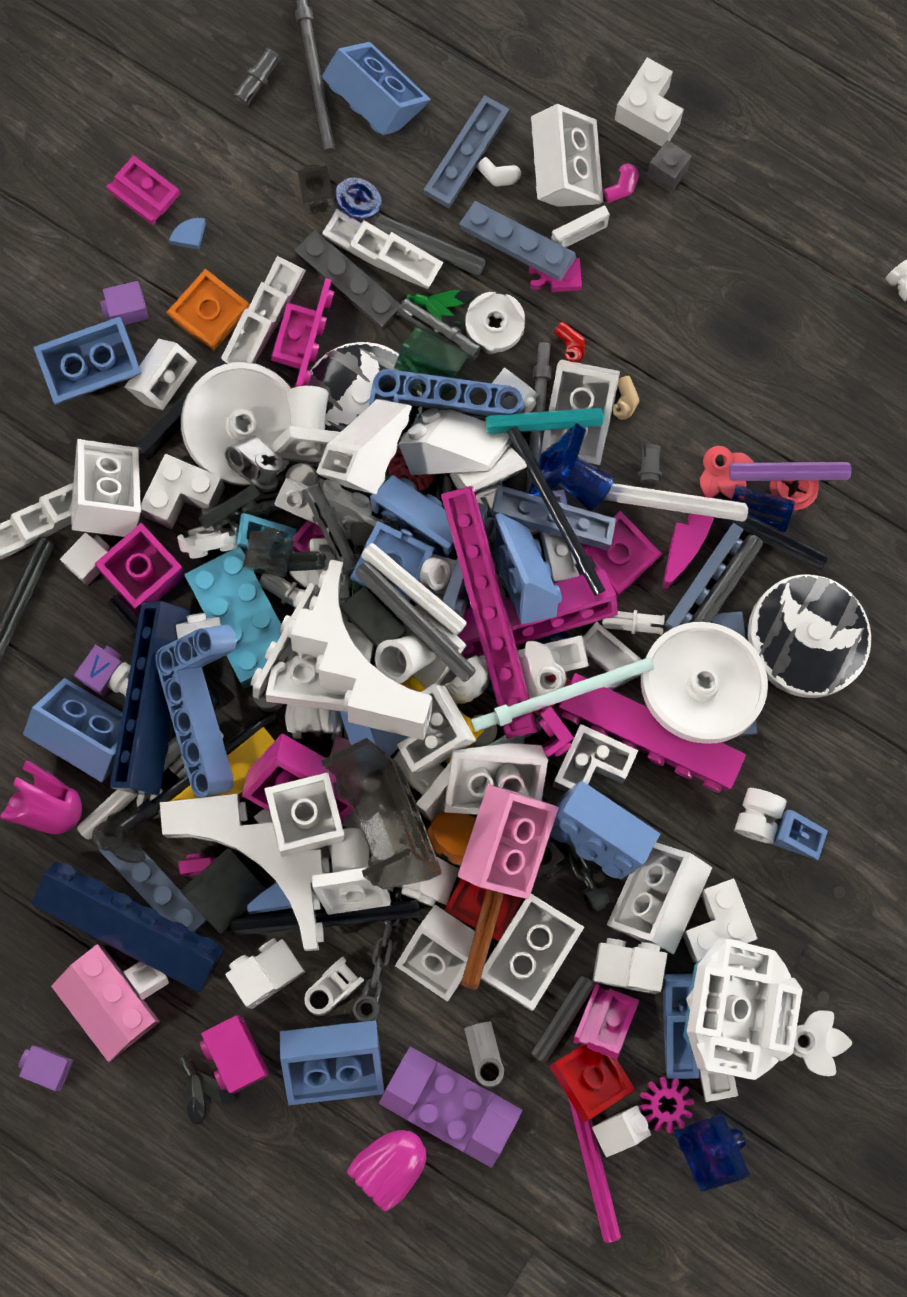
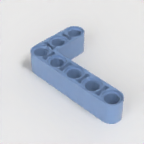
(435, 387)
(191, 706)

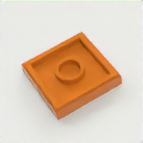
(208, 310)

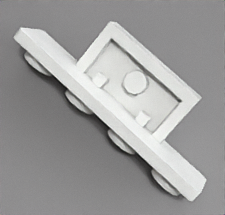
(349, 506)
(282, 649)

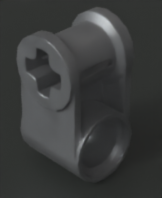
(255, 460)

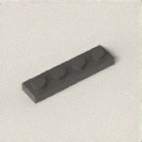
(348, 279)

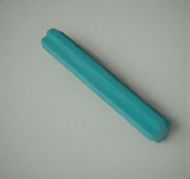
(545, 420)

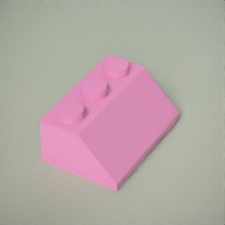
(507, 842)
(104, 1002)

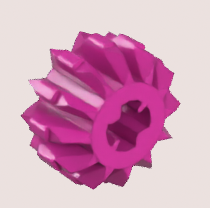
(666, 1093)

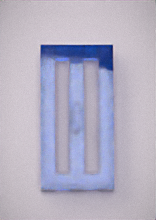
(767, 498)

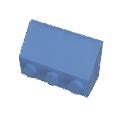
(374, 87)
(87, 360)
(415, 513)
(523, 571)
(76, 728)
(331, 1062)

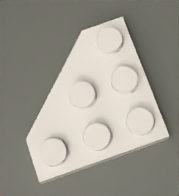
(299, 683)

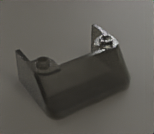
(386, 815)

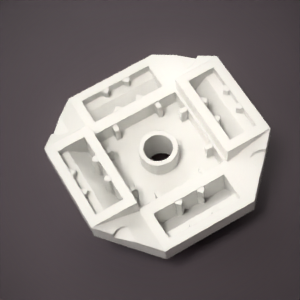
(741, 1010)

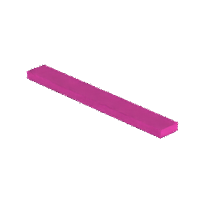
(488, 606)

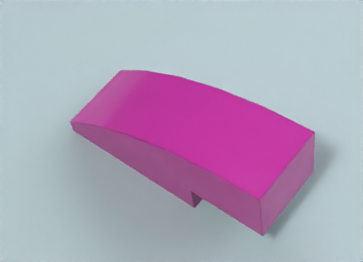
(685, 545)

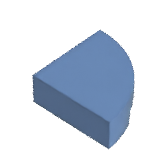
(189, 233)

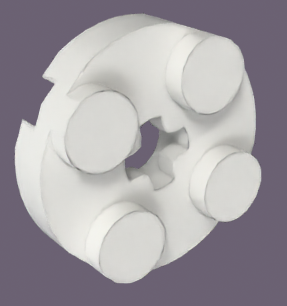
(498, 306)
(202, 540)

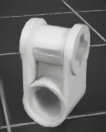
(333, 986)

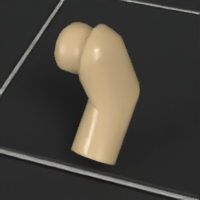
(628, 401)

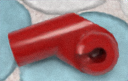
(574, 342)

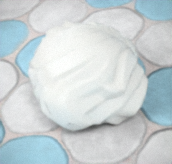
(466, 691)

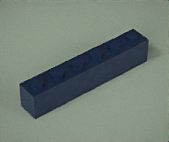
(145, 714)
(127, 926)

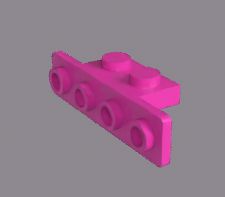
(297, 335)

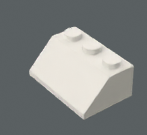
(566, 157)
(660, 897)

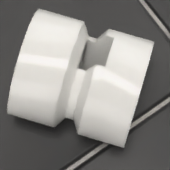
(760, 815)

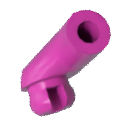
(626, 183)

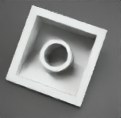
(304, 814)
(438, 953)

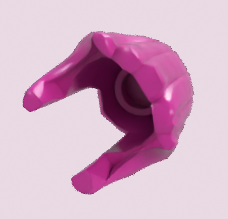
(46, 805)
(389, 1167)

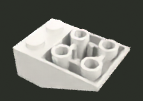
(365, 447)

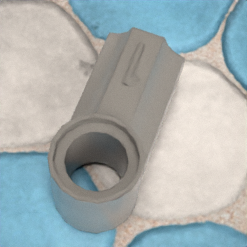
(484, 1051)

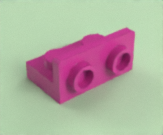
(554, 726)

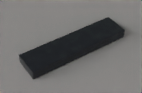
(167, 425)

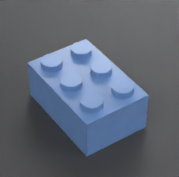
(602, 831)

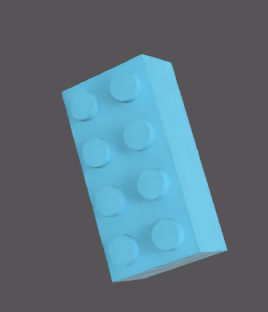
(239, 601)

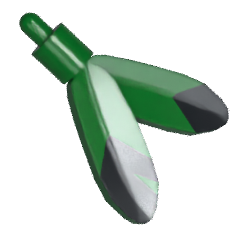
(438, 304)

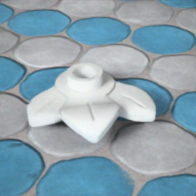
(536, 664)
(823, 1043)

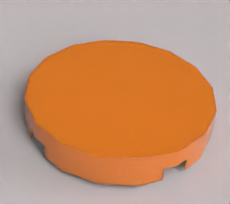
(451, 834)

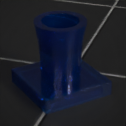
(564, 468)

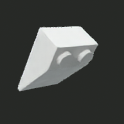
(583, 388)
(451, 444)
(506, 467)
(105, 488)
(506, 766)

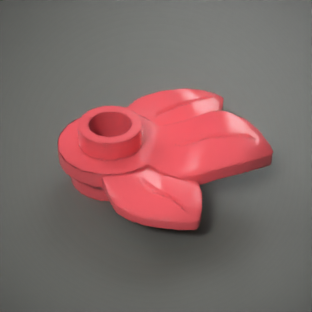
(716, 477)

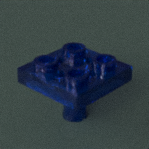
(713, 1152)

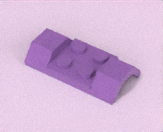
(450, 1107)

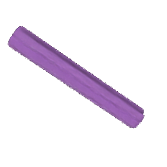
(790, 471)

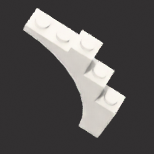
(370, 695)
(221, 820)

